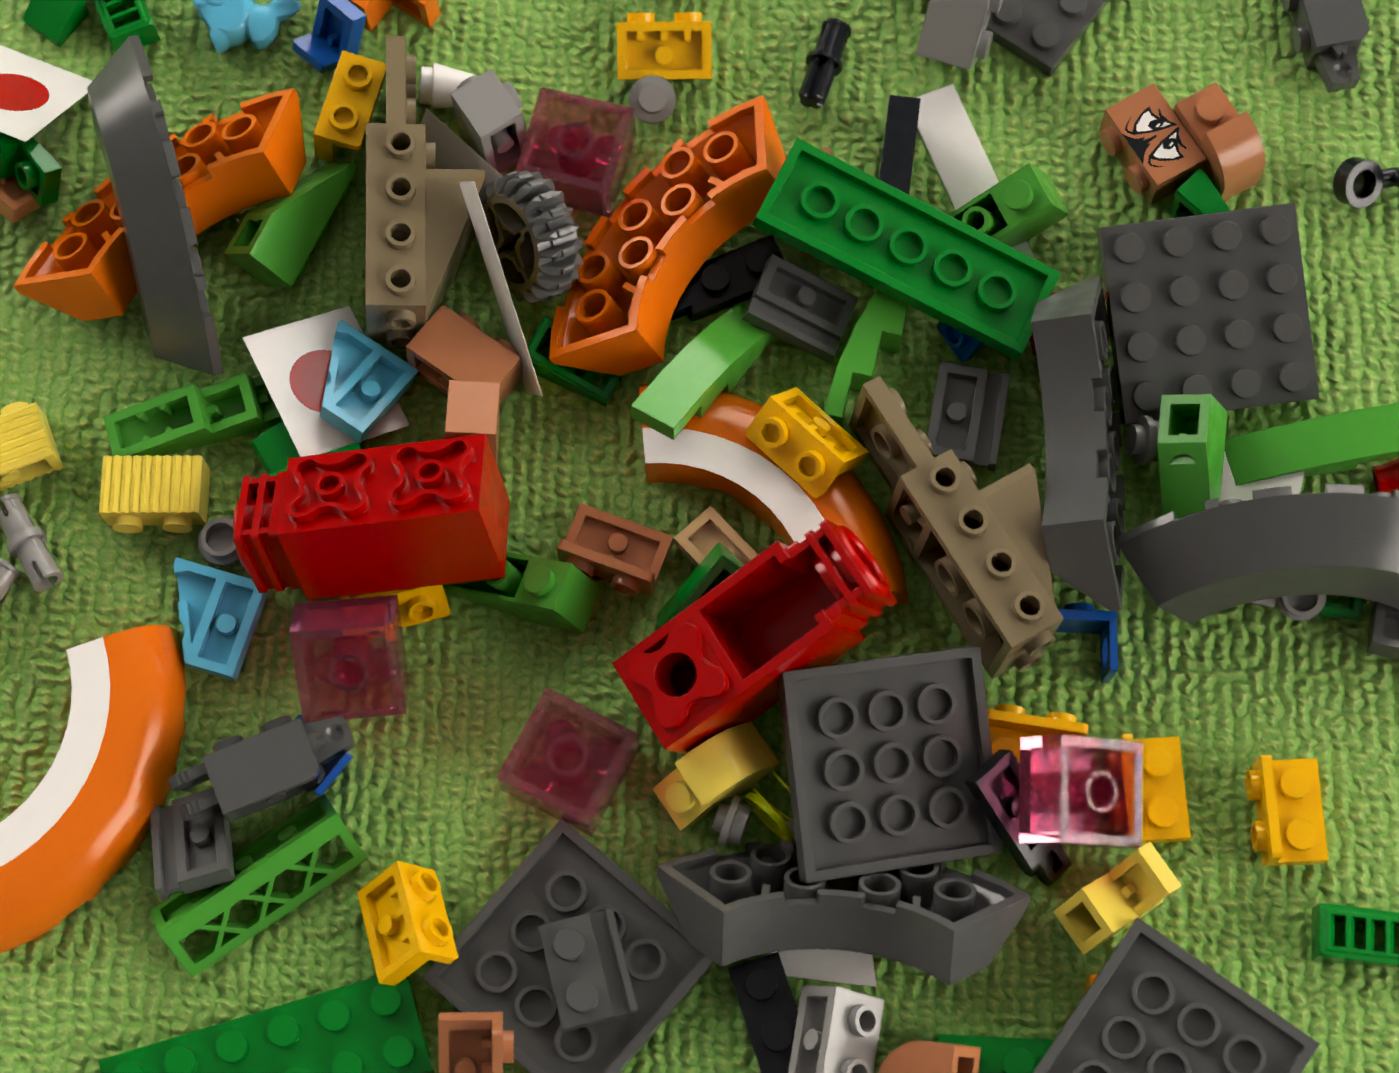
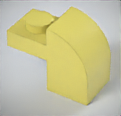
(714, 772)
(1117, 898)

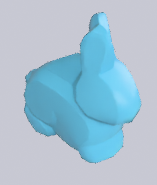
(238, 21)

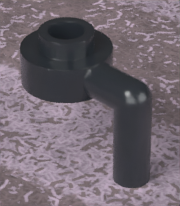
(1361, 181)

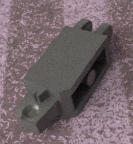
(1329, 38)
(265, 767)

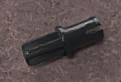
(824, 62)

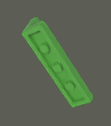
(257, 867)

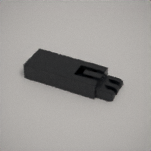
(899, 141)

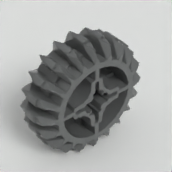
(532, 235)

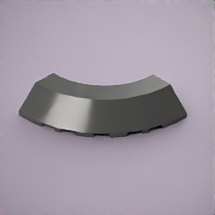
(153, 211)
(1081, 442)
(1269, 550)
(910, 915)

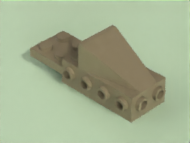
(413, 213)
(987, 533)

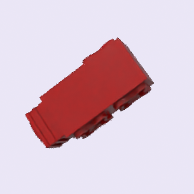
(376, 519)
(772, 616)

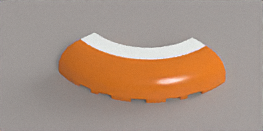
(719, 456)
(102, 783)

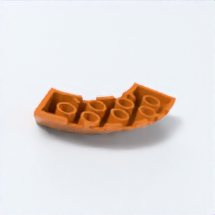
(223, 171)
(659, 240)

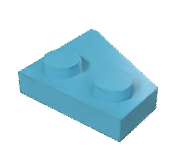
(362, 382)
(217, 617)

